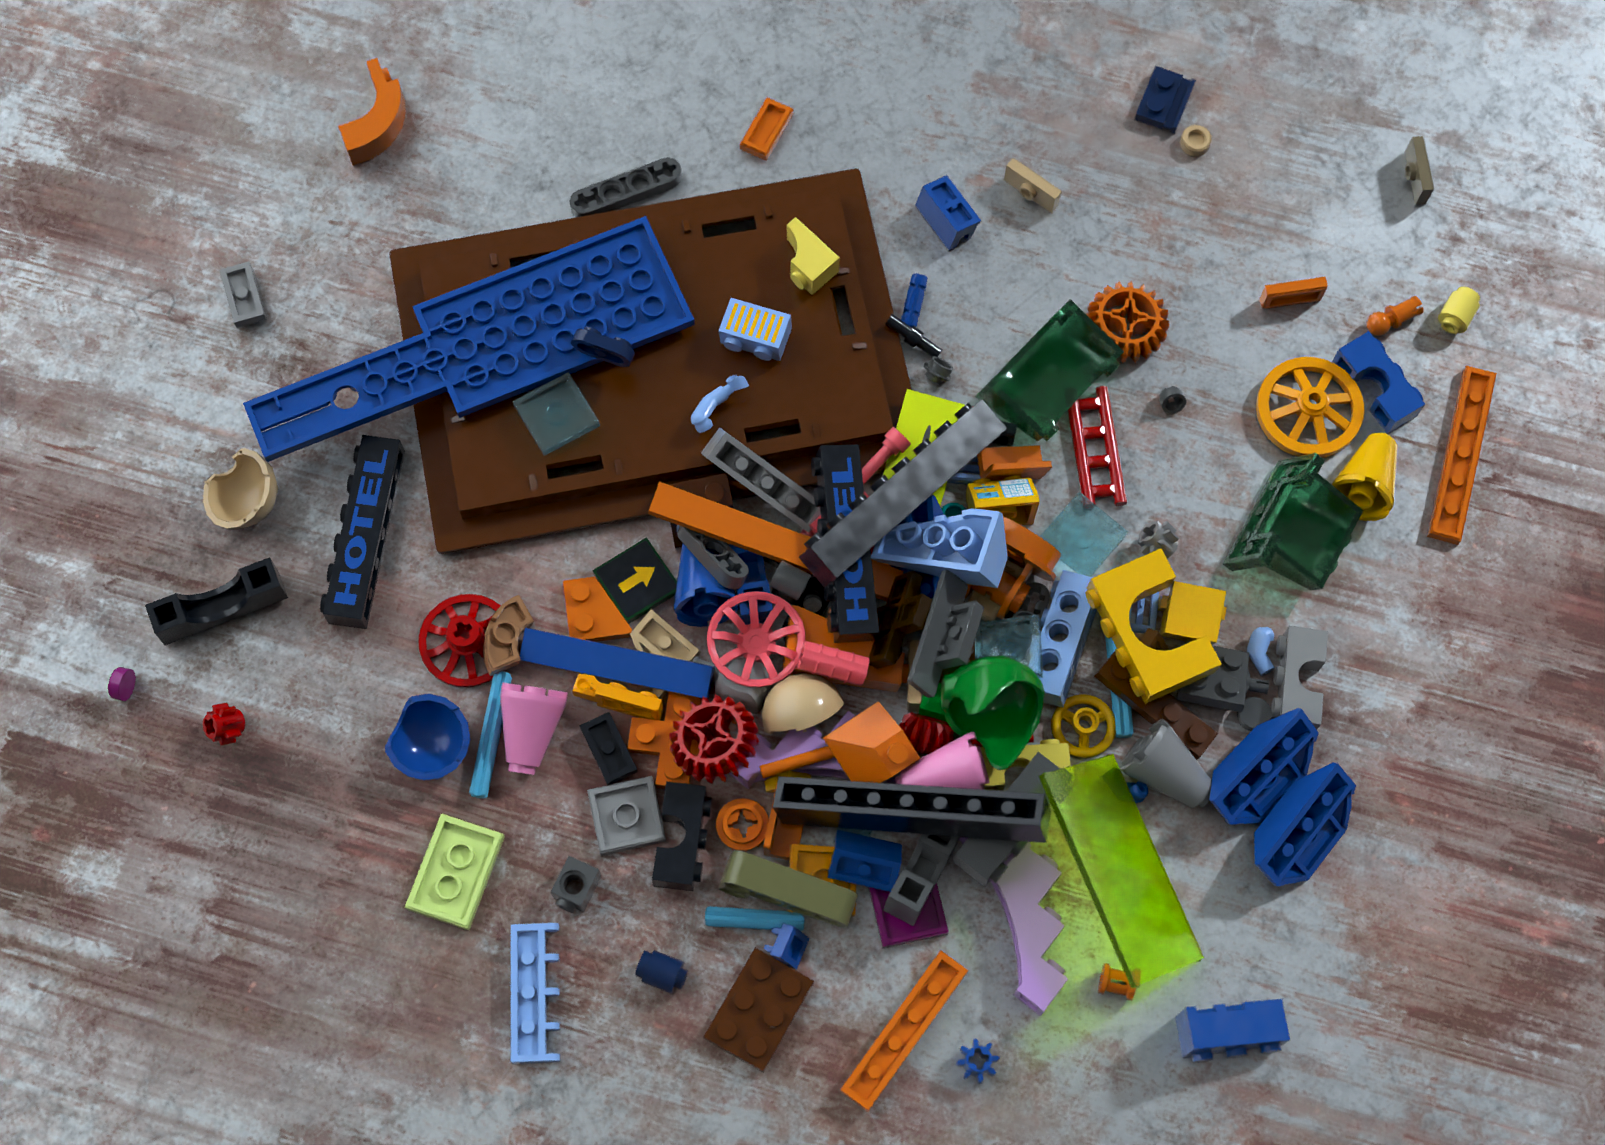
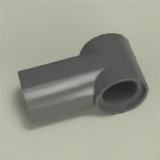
(789, 582)

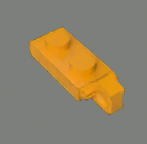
(618, 698)

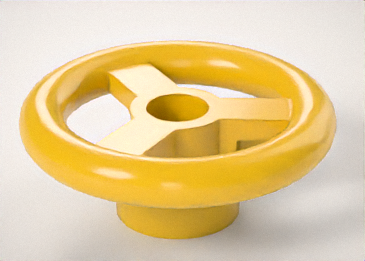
(1091, 717)

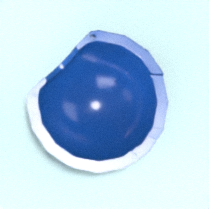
(428, 738)

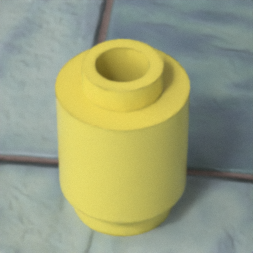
(1459, 310)

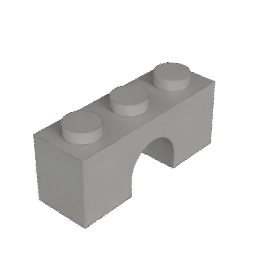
(1299, 651)

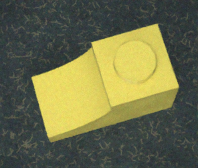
(813, 260)

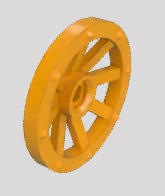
(1306, 410)

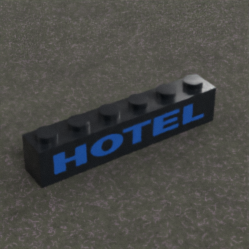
(363, 532)
(853, 592)

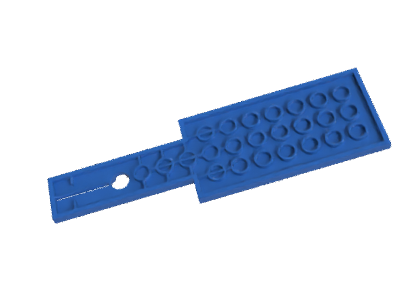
(491, 339)

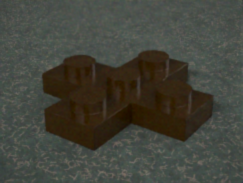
(903, 614)

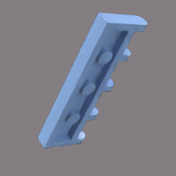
(529, 993)

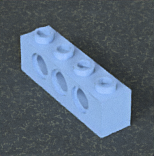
(1076, 624)

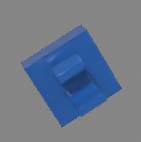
(788, 946)

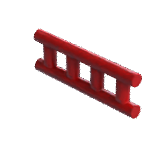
(1111, 459)

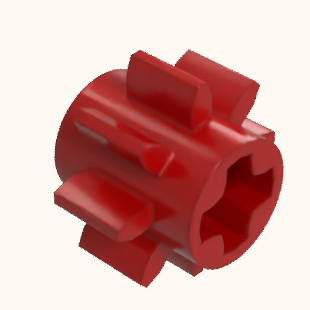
(224, 724)

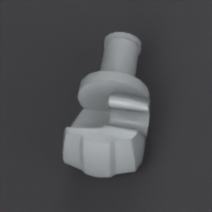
(750, 697)

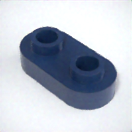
(593, 343)

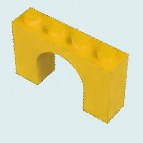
(1152, 670)

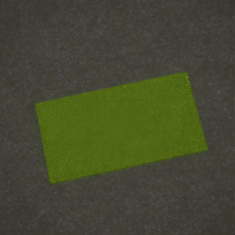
(1121, 869)

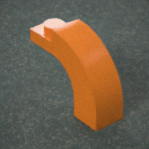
(382, 124)

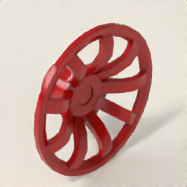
(462, 636)

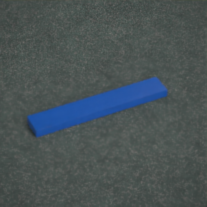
(617, 663)

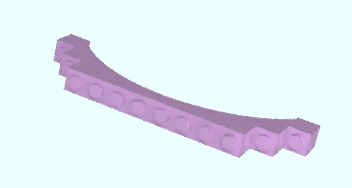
(1018, 889)

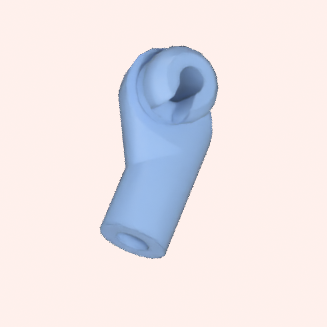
(1257, 649)

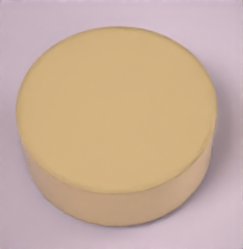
(1195, 140)

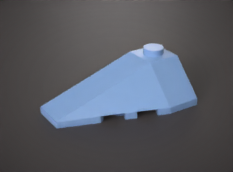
(964, 544)

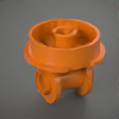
(1029, 553)

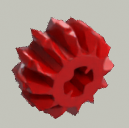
(926, 733)

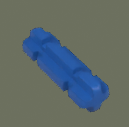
(914, 299)

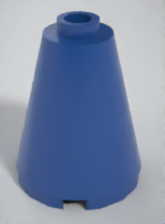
(698, 592)

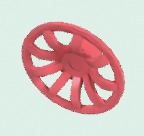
(756, 639)

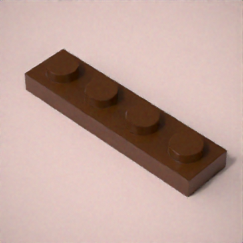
(1189, 728)

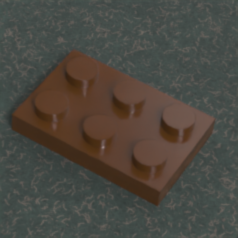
(758, 1009)

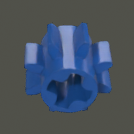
(971, 1068)

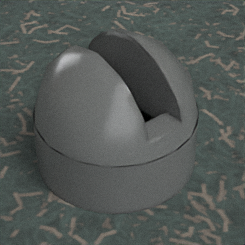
(1178, 396)

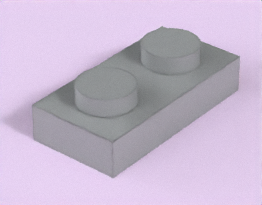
(242, 294)

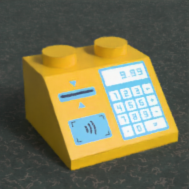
(1013, 497)

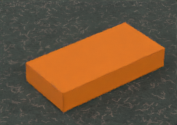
(766, 129)
(1293, 292)

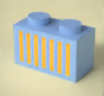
(755, 330)

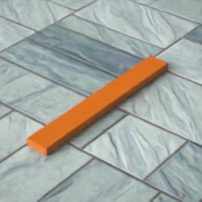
(746, 531)

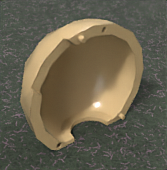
(243, 493)
(799, 703)

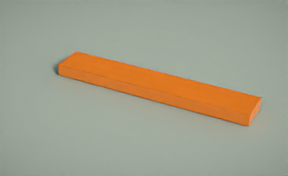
(1461, 455)

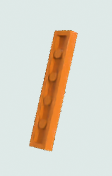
(904, 1031)

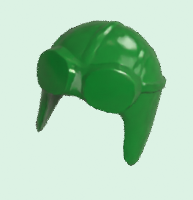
(996, 702)

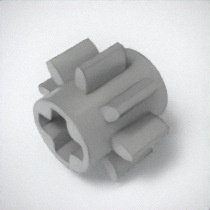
(1157, 536)

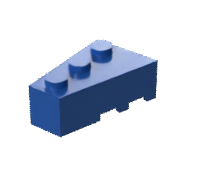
(1232, 1029)

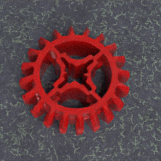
(721, 754)

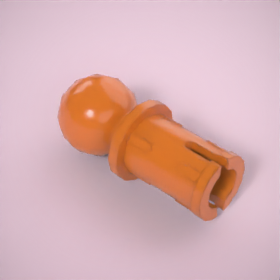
(1380, 322)

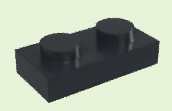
(608, 748)

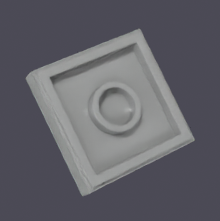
(626, 815)

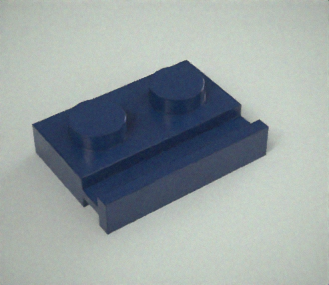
(1164, 99)

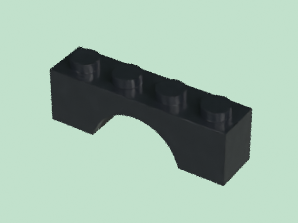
(187, 615)

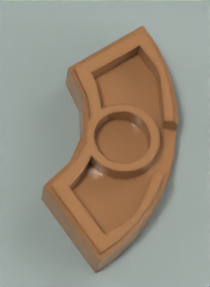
(502, 635)

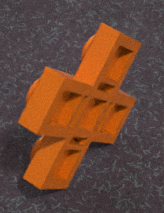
(652, 738)

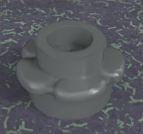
(938, 370)

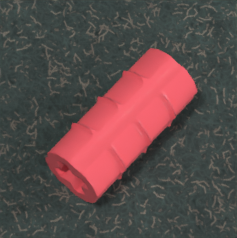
(833, 663)

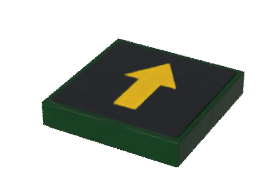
(636, 580)

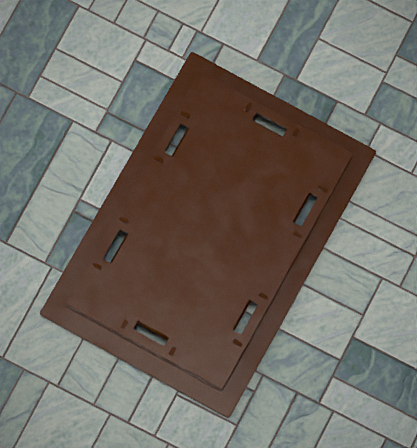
(490, 476)

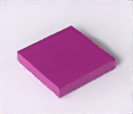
(896, 932)

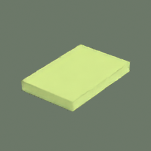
(454, 871)

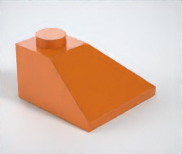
(871, 746)

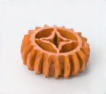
(1150, 320)

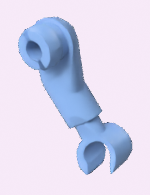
(704, 409)

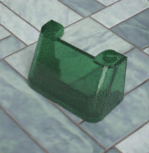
(1051, 372)

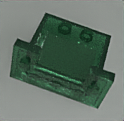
(1296, 525)

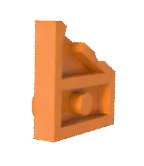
(592, 612)

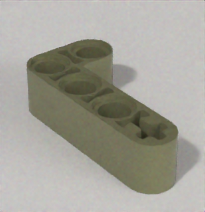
(787, 888)

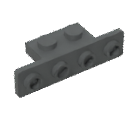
(946, 634)

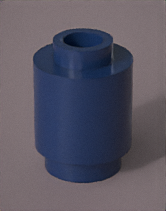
(661, 971)

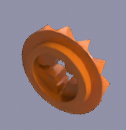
(729, 816)

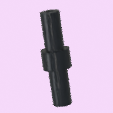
(913, 336)

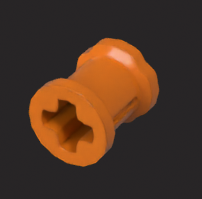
(1106, 985)

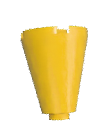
(1371, 476)

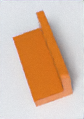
(1001, 462)
(780, 836)

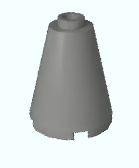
(1168, 766)

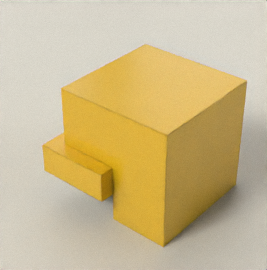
(1192, 612)

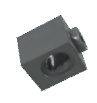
(575, 870)

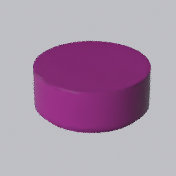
(121, 683)

